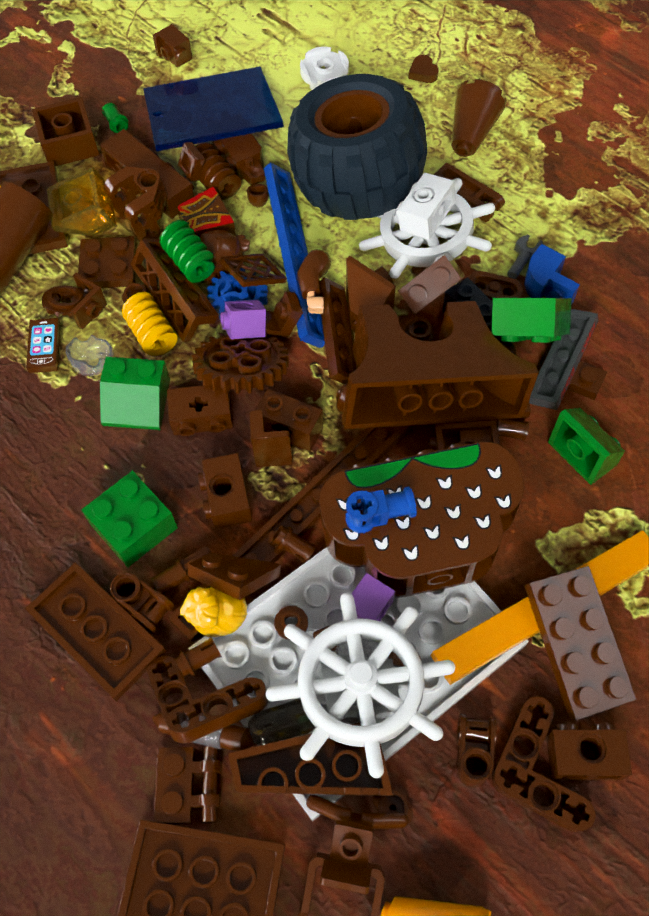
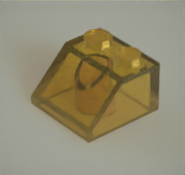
(81, 204)

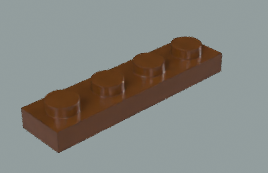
(337, 331)

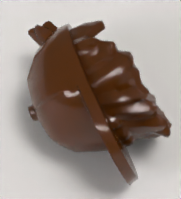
(221, 245)

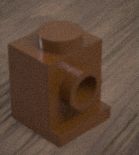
(172, 45)

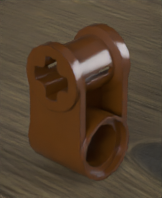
(145, 604)
(475, 742)

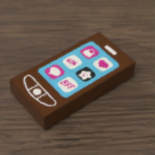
(43, 345)

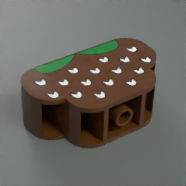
(462, 506)

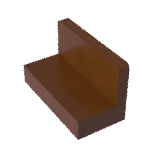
(269, 447)

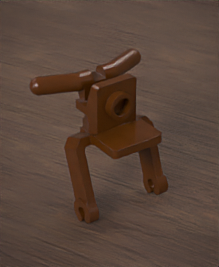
(348, 861)

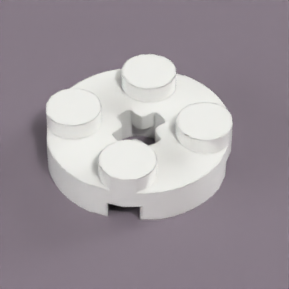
(335, 64)

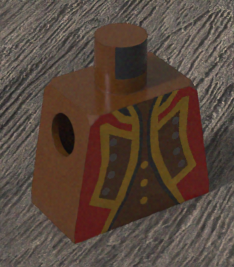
(206, 213)

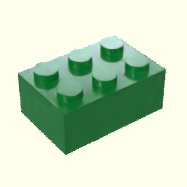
(531, 319)

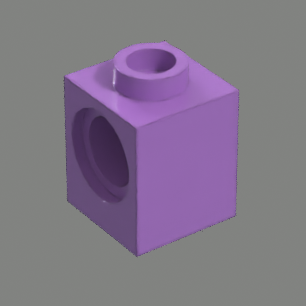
(244, 319)
(372, 598)

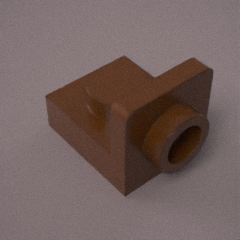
(284, 317)

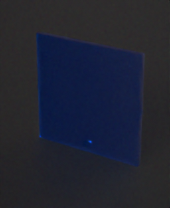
(211, 108)

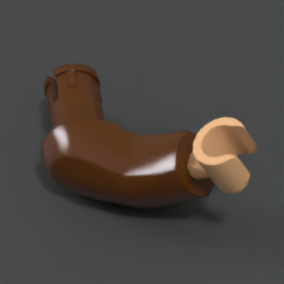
(308, 276)

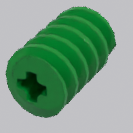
(187, 251)

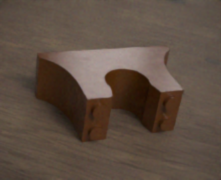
(433, 382)

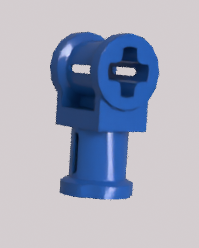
(378, 508)

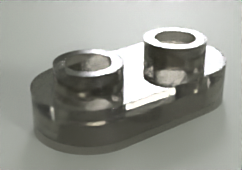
(279, 723)

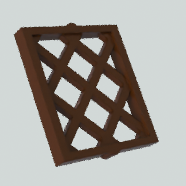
(251, 279)

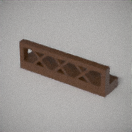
(186, 296)

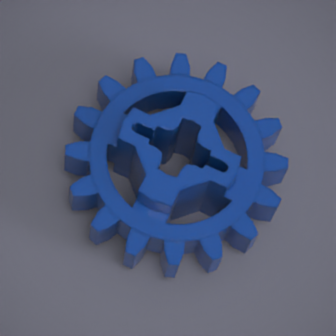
(231, 290)

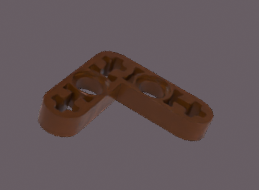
(190, 709)
(523, 768)

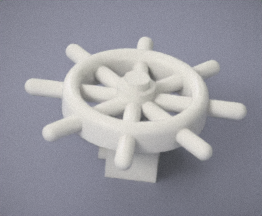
(426, 219)
(361, 687)

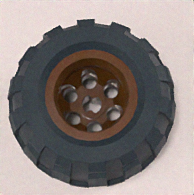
(357, 146)

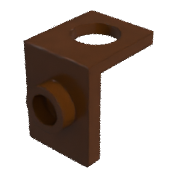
(90, 305)

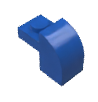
(545, 276)

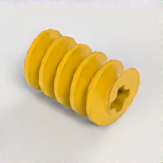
(149, 324)

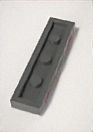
(563, 361)

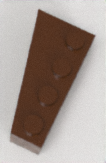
(281, 770)

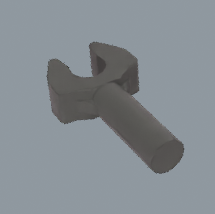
(525, 254)

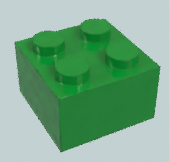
(130, 518)

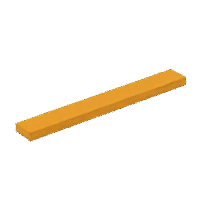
(518, 621)

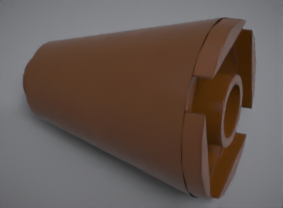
(475, 114)

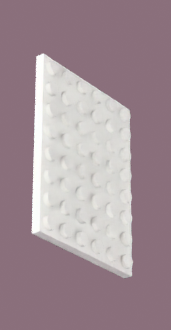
(317, 588)

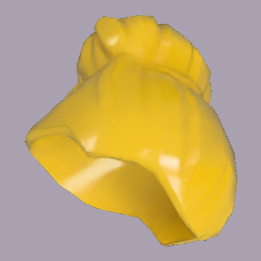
(213, 611)

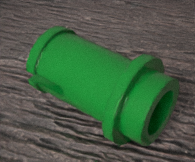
(116, 120)

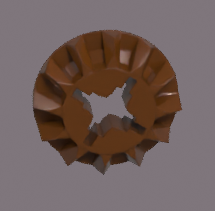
(67, 295)

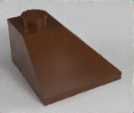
(365, 288)

